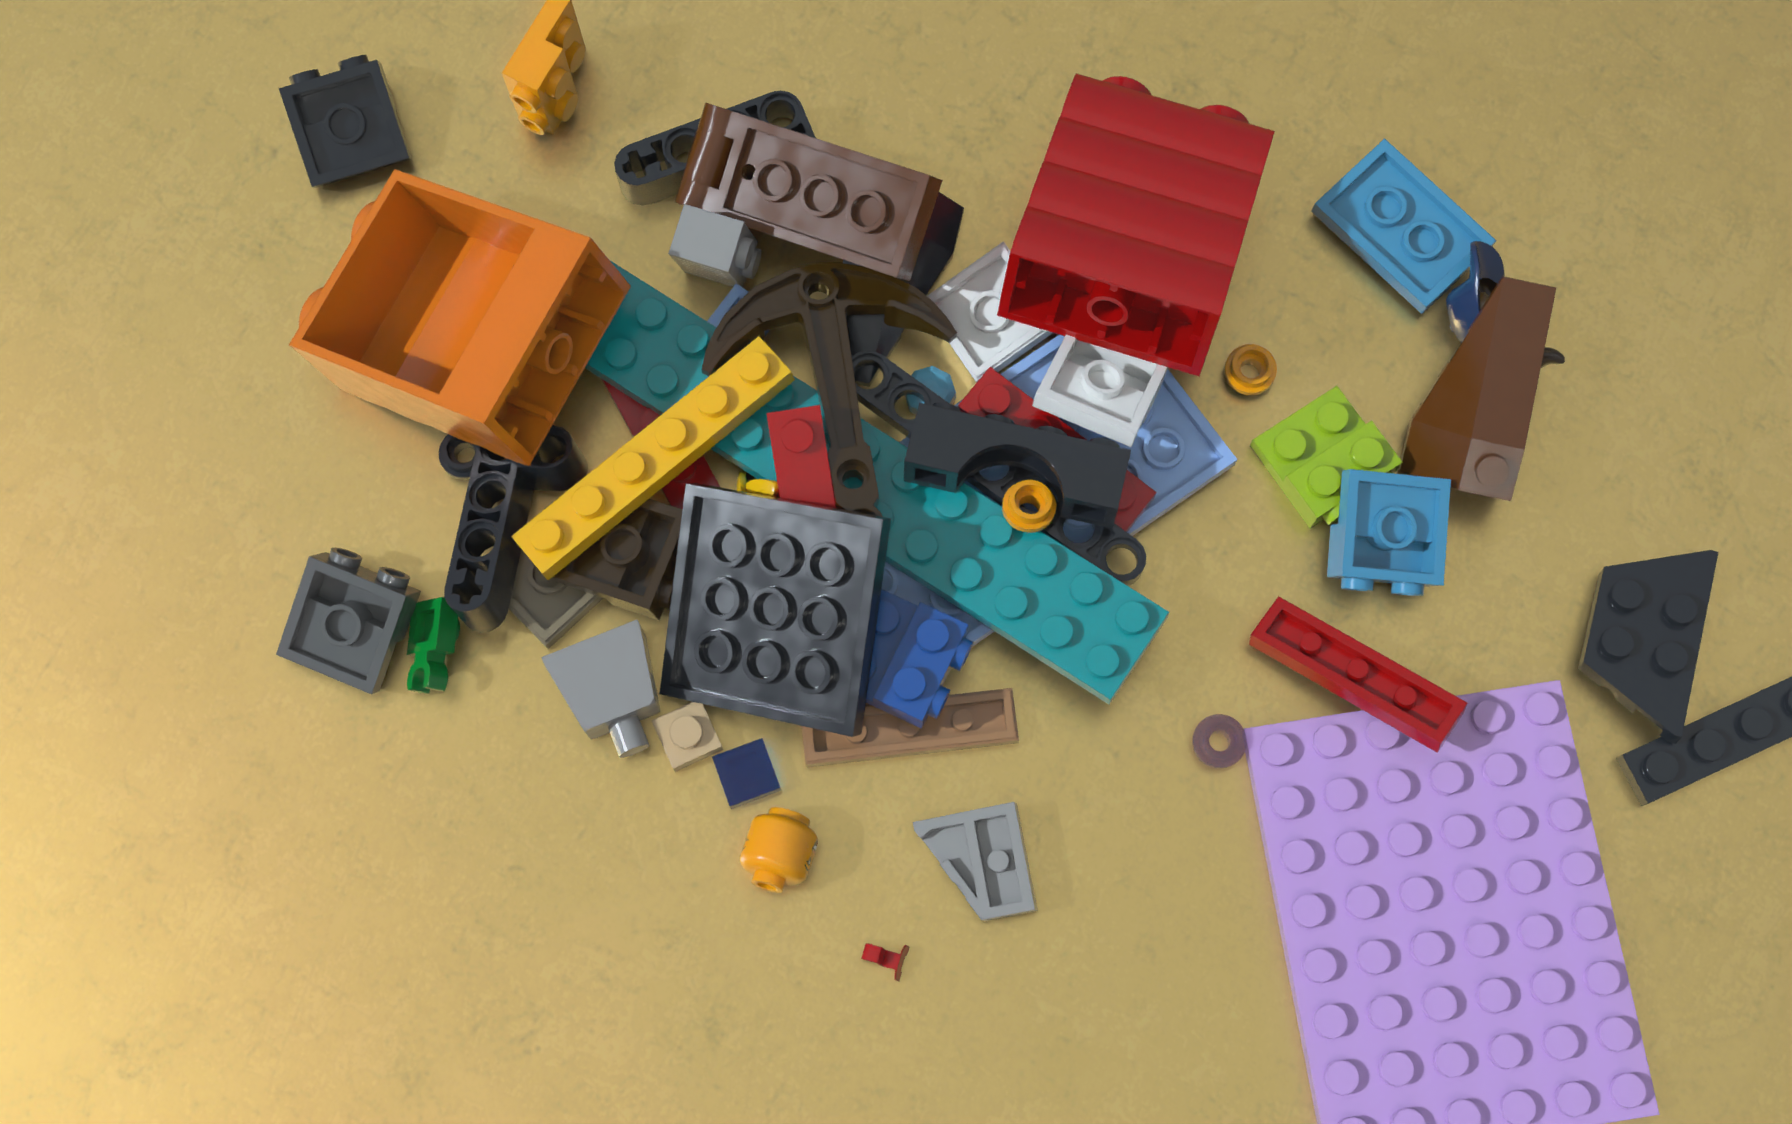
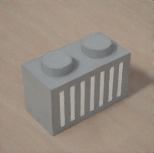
(715, 247)

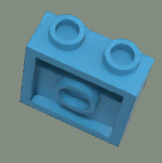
(1390, 532)

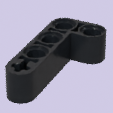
(668, 145)
(482, 586)

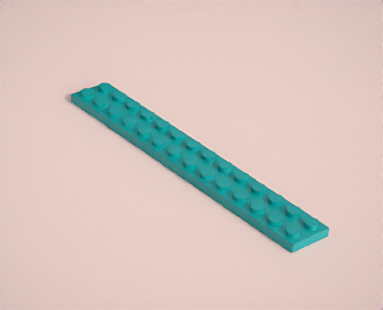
(945, 540)

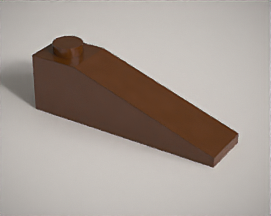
(1484, 398)

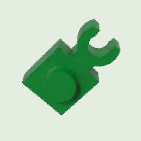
(431, 637)

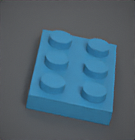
(1401, 225)

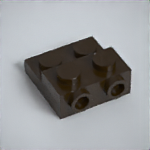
(632, 561)

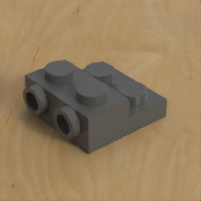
(348, 619)

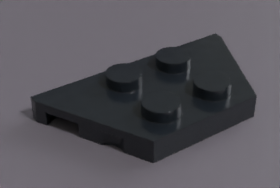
(1649, 634)

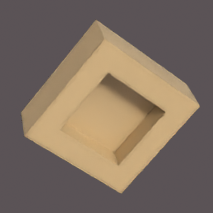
(687, 735)

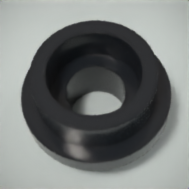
(448, 457)

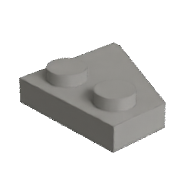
(984, 858)

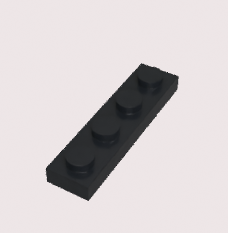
(1710, 743)

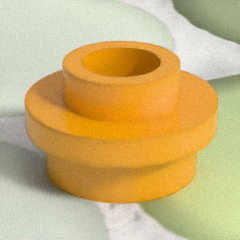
(1250, 355)
(1029, 492)

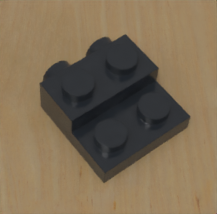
(344, 121)

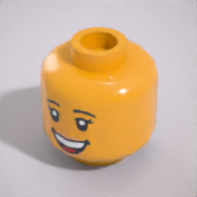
(778, 849)

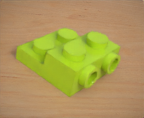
(1314, 448)

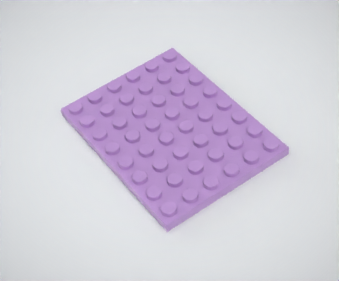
(1448, 919)

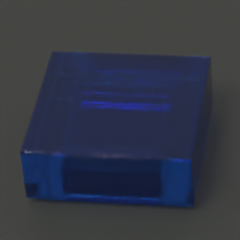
(746, 773)

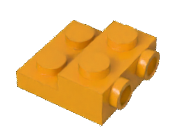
(542, 68)

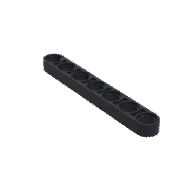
(899, 383)

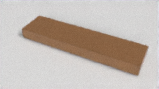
(964, 723)

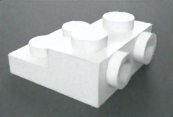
(1100, 389)

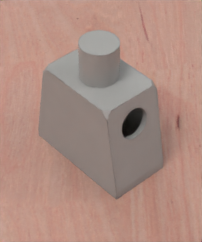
(609, 685)

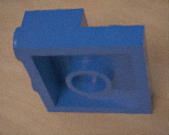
(913, 658)

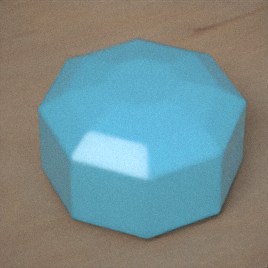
(935, 380)

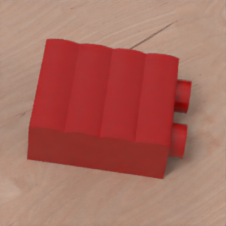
(1135, 222)

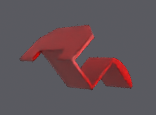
(885, 958)

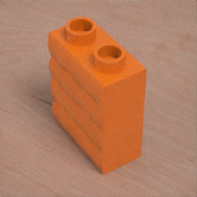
(461, 314)

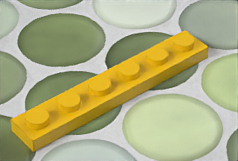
(653, 458)

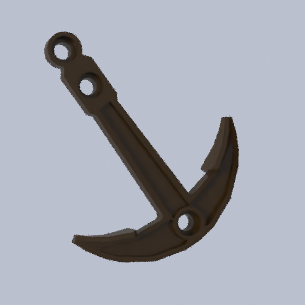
(849, 292)

